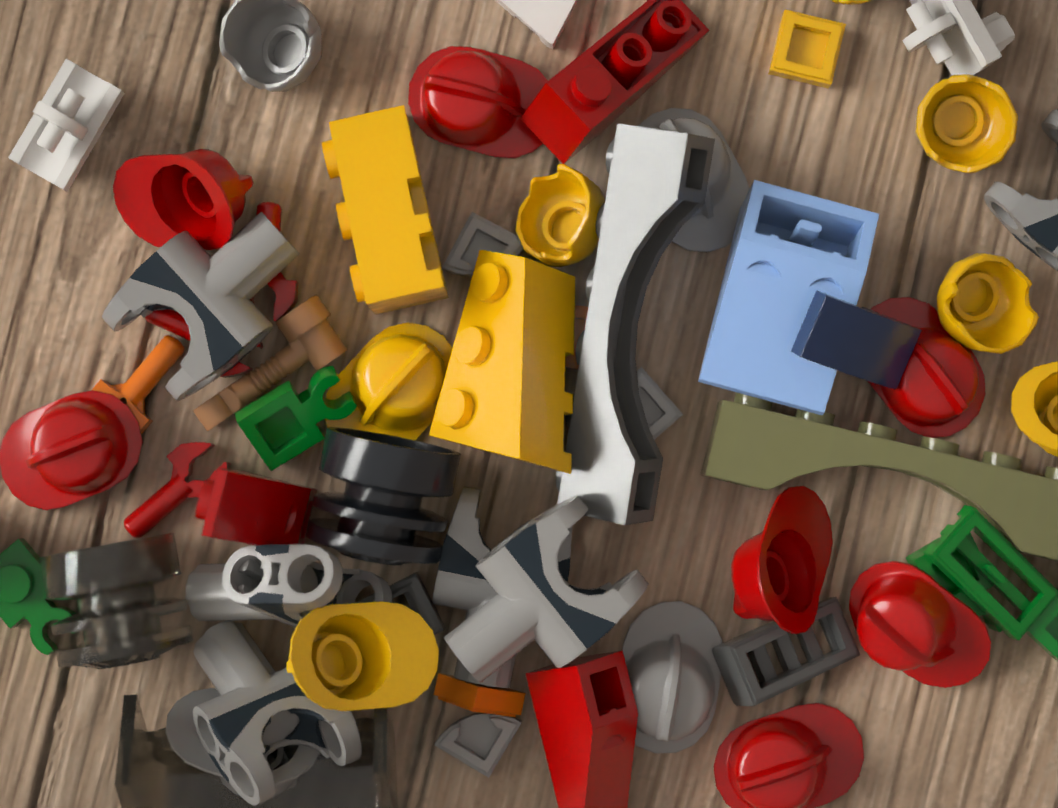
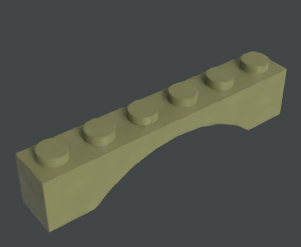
(769, 448)

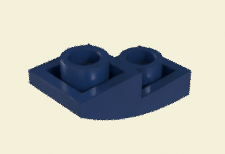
(855, 340)

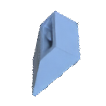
(777, 260)

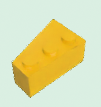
(384, 211)
(509, 363)

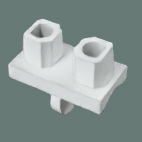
(958, 34)
(66, 125)

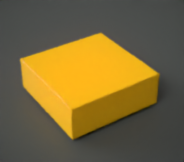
(807, 49)

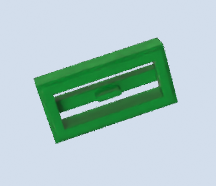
(955, 538)

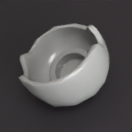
(271, 42)

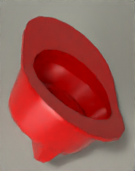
(476, 101)
(180, 194)
(942, 379)
(70, 450)
(785, 565)
(917, 626)
(790, 759)

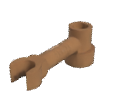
(309, 339)

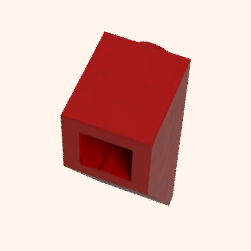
(611, 76)
(254, 508)
(587, 729)

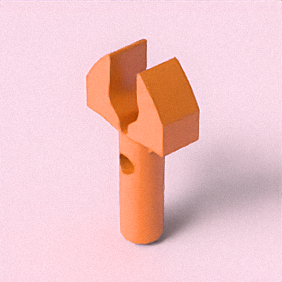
(145, 378)

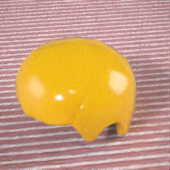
(966, 123)
(560, 217)
(986, 304)

